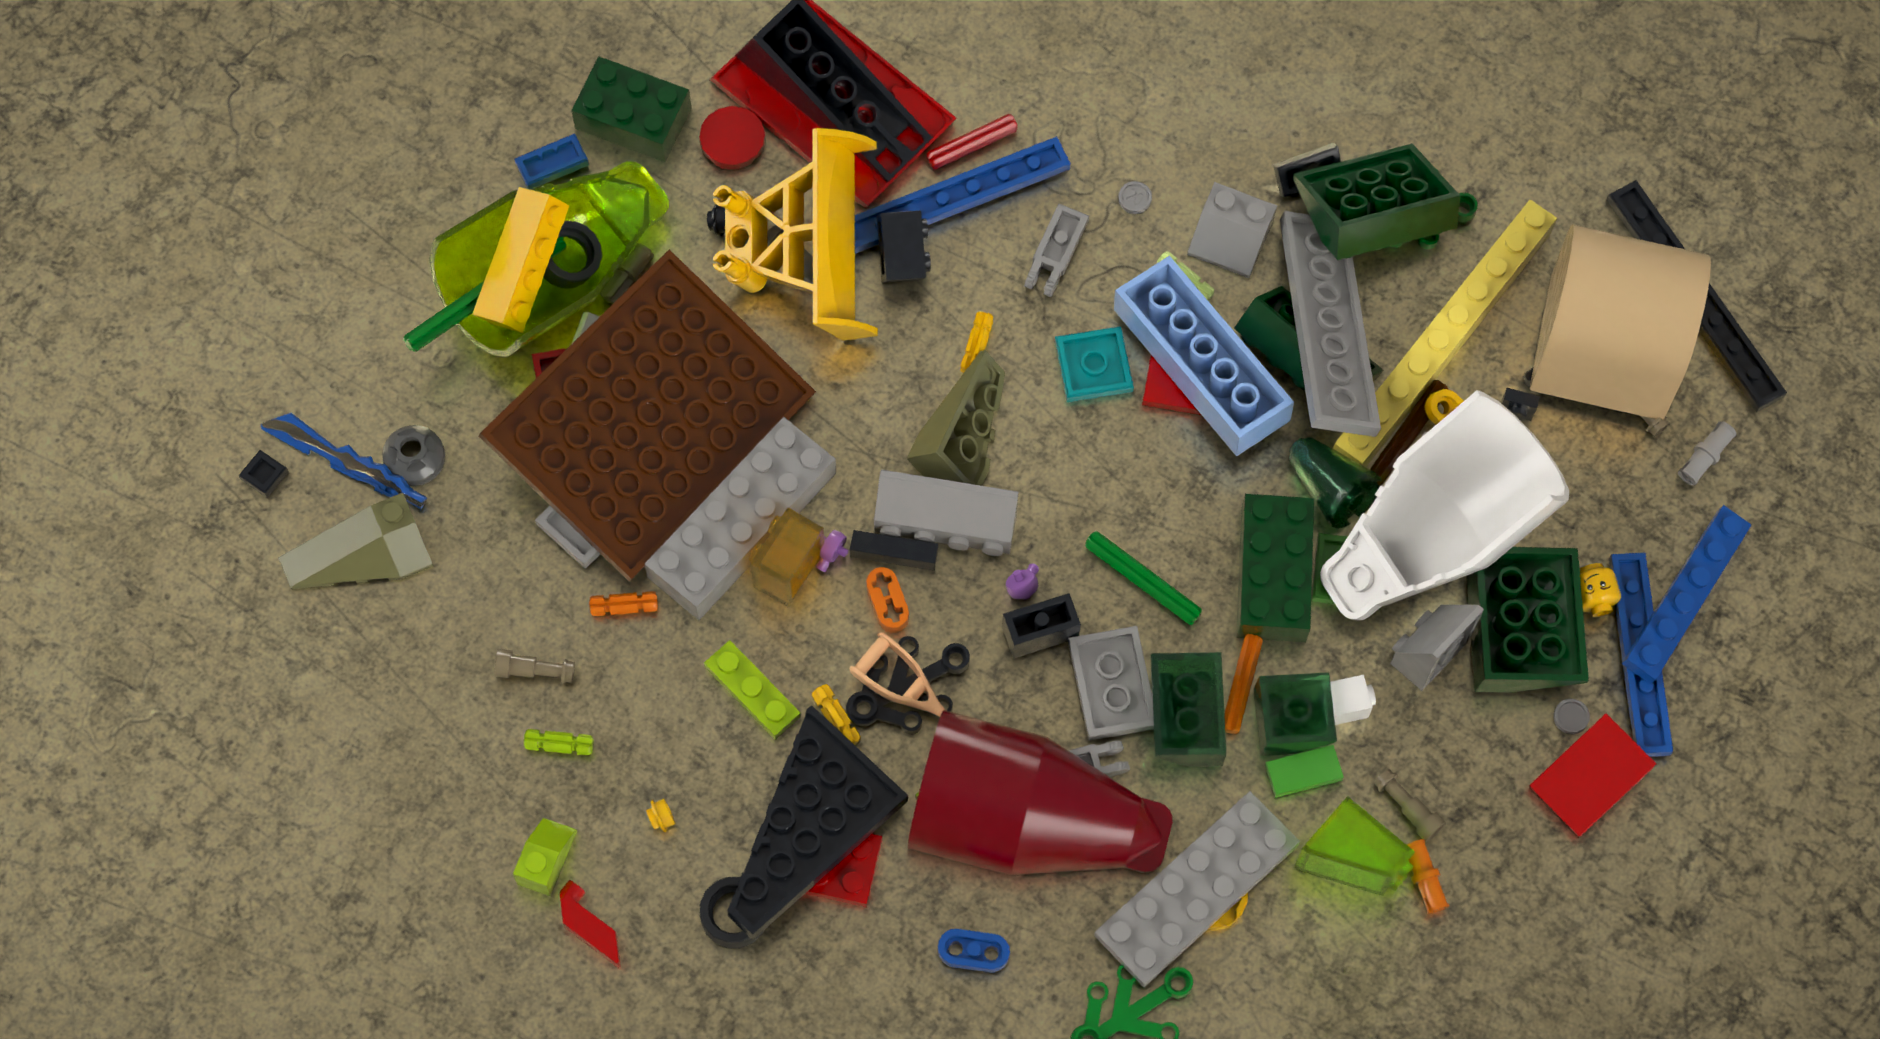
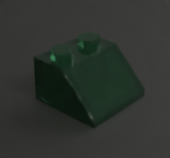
(1294, 713)

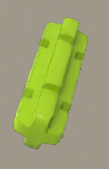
(558, 742)

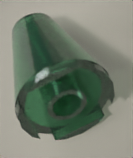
(1333, 480)

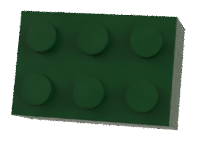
(631, 109)

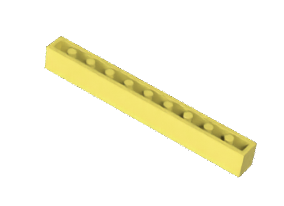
(1452, 328)

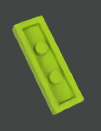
(752, 689)

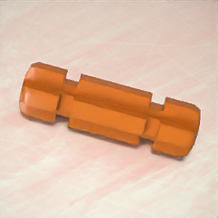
(623, 603)

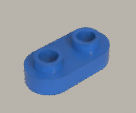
(974, 948)

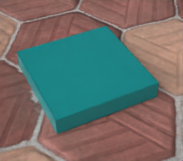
(1094, 364)

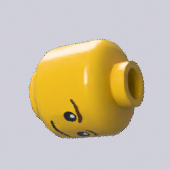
(1599, 589)

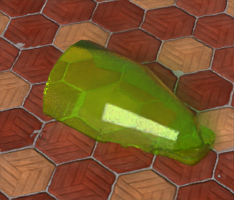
(610, 203)

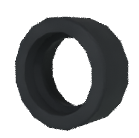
(592, 249)
(707, 903)

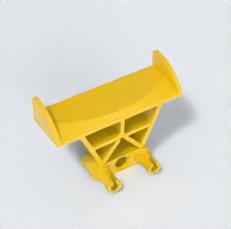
(831, 232)

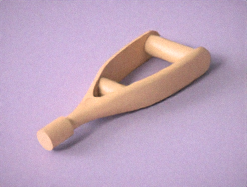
(912, 695)

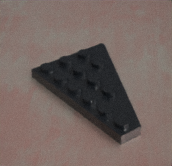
(819, 814)

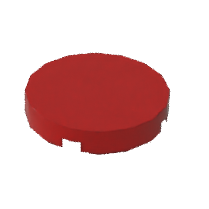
(732, 137)

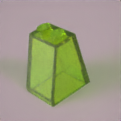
(1356, 852)

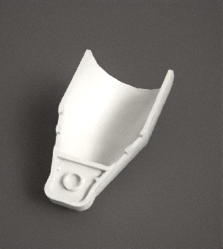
(1446, 509)

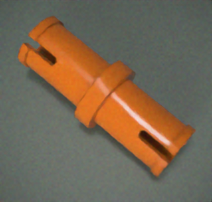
(1427, 878)

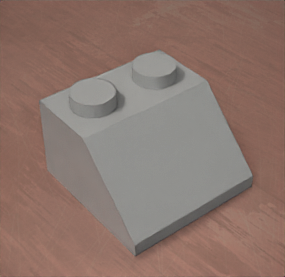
(1232, 230)

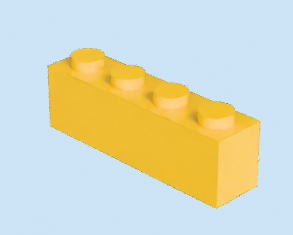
(520, 259)

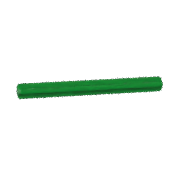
(453, 313)

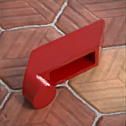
(586, 925)

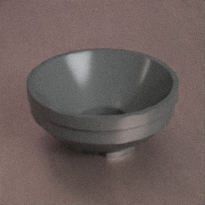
(419, 468)

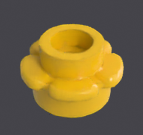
(660, 815)

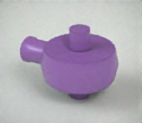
(831, 549)
(1023, 582)

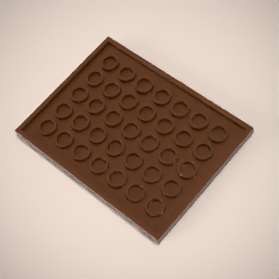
(646, 414)

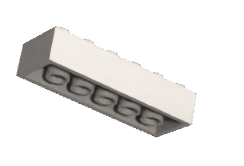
(719, 536)

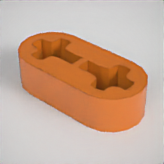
(880, 602)

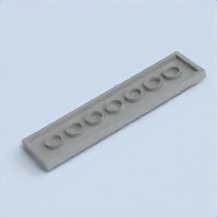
(1329, 332)

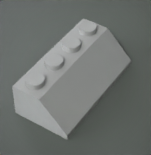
(946, 512)

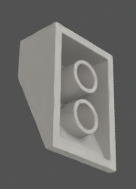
(1435, 642)

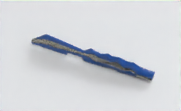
(343, 459)

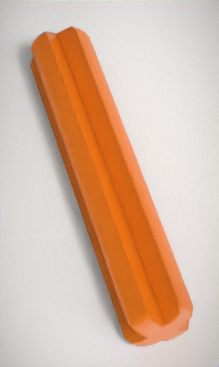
(1242, 683)

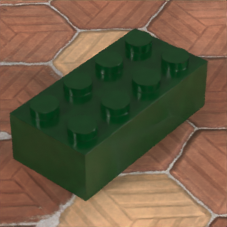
(1275, 567)

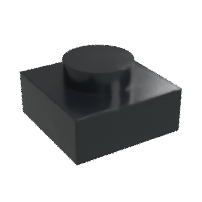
(1520, 403)

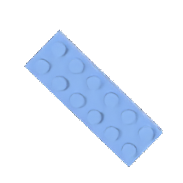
(1203, 355)

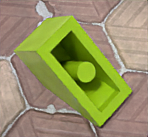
(544, 856)

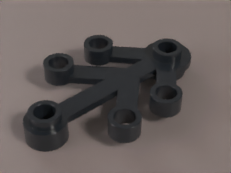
(900, 684)

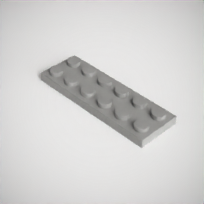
(1196, 889)

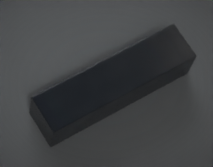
(894, 550)

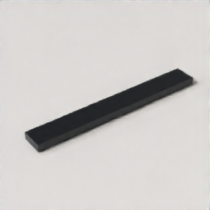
(1717, 323)

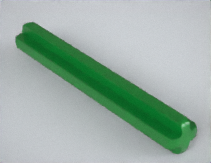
(1143, 577)

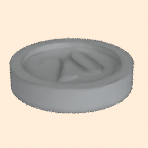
(1135, 197)
(1571, 716)

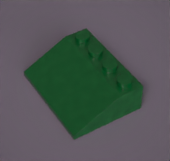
(1378, 201)
(1529, 622)

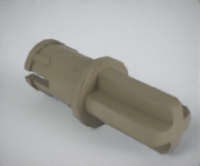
(627, 273)

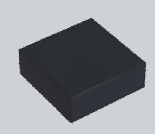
(263, 473)

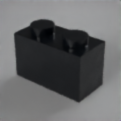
(902, 246)
(1040, 625)

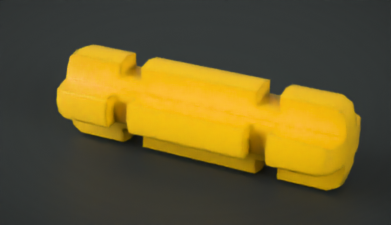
(977, 338)
(835, 713)

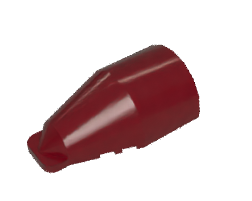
(1029, 806)

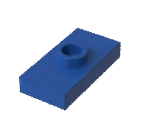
(551, 161)

